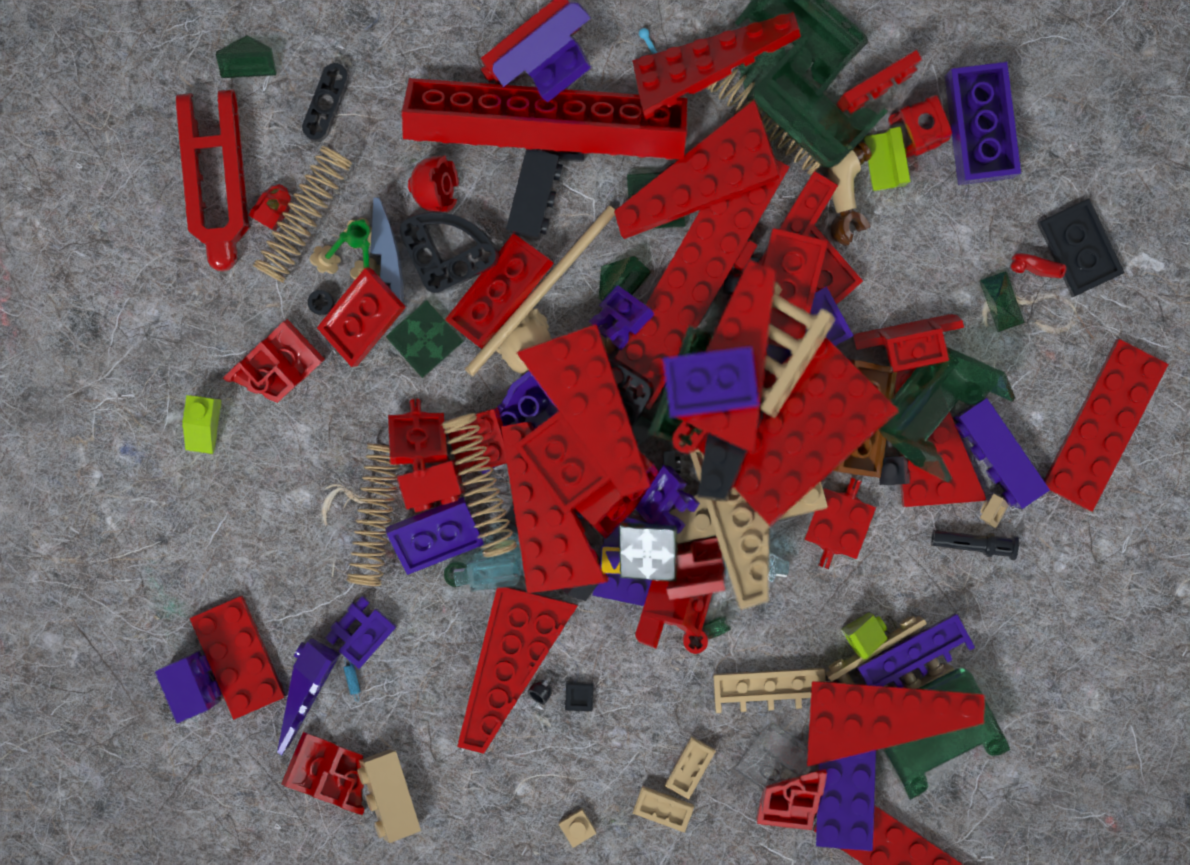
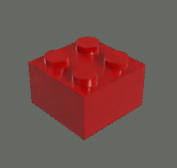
(438, 484)

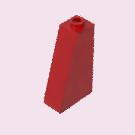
(519, 34)

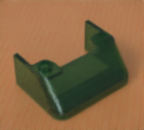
(832, 39)
(929, 398)

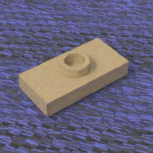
(690, 767)
(663, 809)

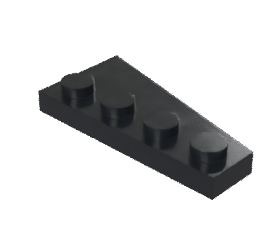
(721, 467)

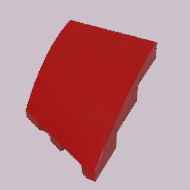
(277, 363)
(699, 569)
(326, 773)
(792, 801)

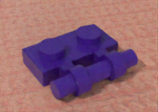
(367, 637)

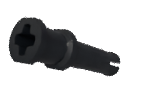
(987, 544)

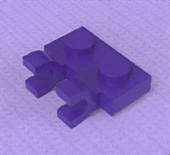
(627, 311)
(664, 493)

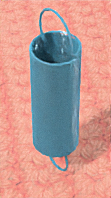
(351, 678)

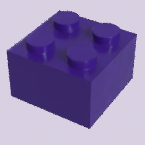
(188, 686)

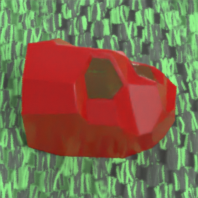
(271, 206)

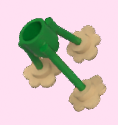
(357, 236)

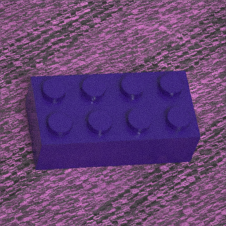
(982, 123)

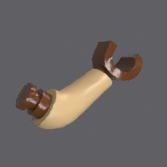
(844, 195)

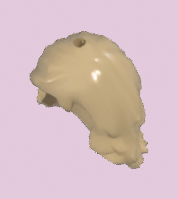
(530, 332)

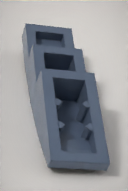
(385, 246)

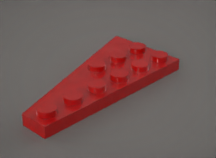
(708, 60)
(718, 168)
(742, 326)
(584, 390)
(931, 490)
(550, 542)
(513, 648)
(870, 717)

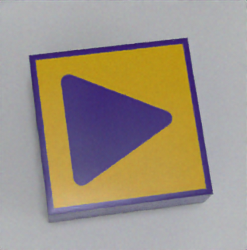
(610, 559)

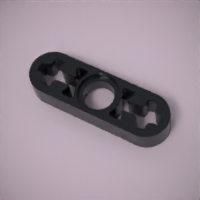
(339, 86)

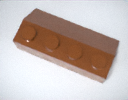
(869, 457)

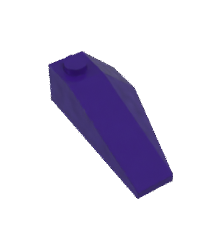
(526, 403)
(307, 679)

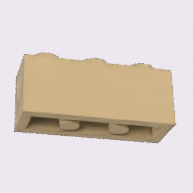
(388, 796)

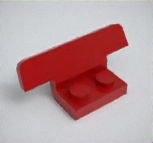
(912, 343)
(685, 613)

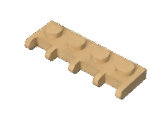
(765, 686)

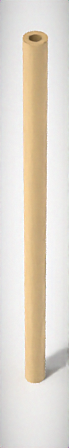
(540, 291)

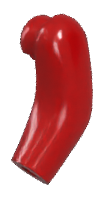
(1037, 265)

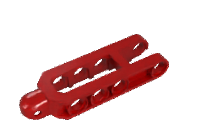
(219, 242)

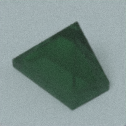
(246, 59)
(626, 273)
(1001, 301)

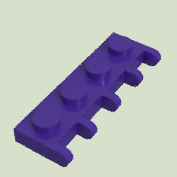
(915, 652)

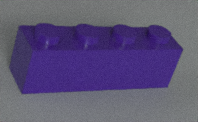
(1001, 454)

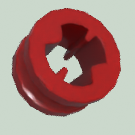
(704, 640)

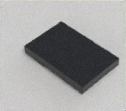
(1082, 245)

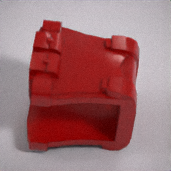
(923, 139)

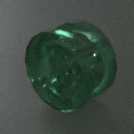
(459, 565)
(717, 627)

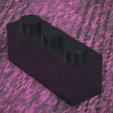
(534, 194)

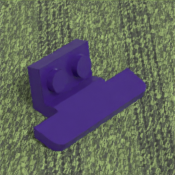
(548, 53)

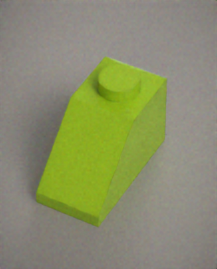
(201, 423)
(865, 634)

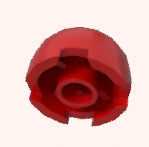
(434, 184)

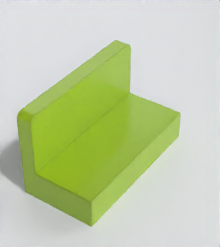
(888, 163)

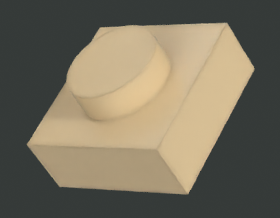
(993, 510)
(577, 827)

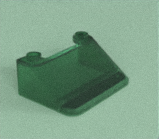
(806, 117)
(915, 758)

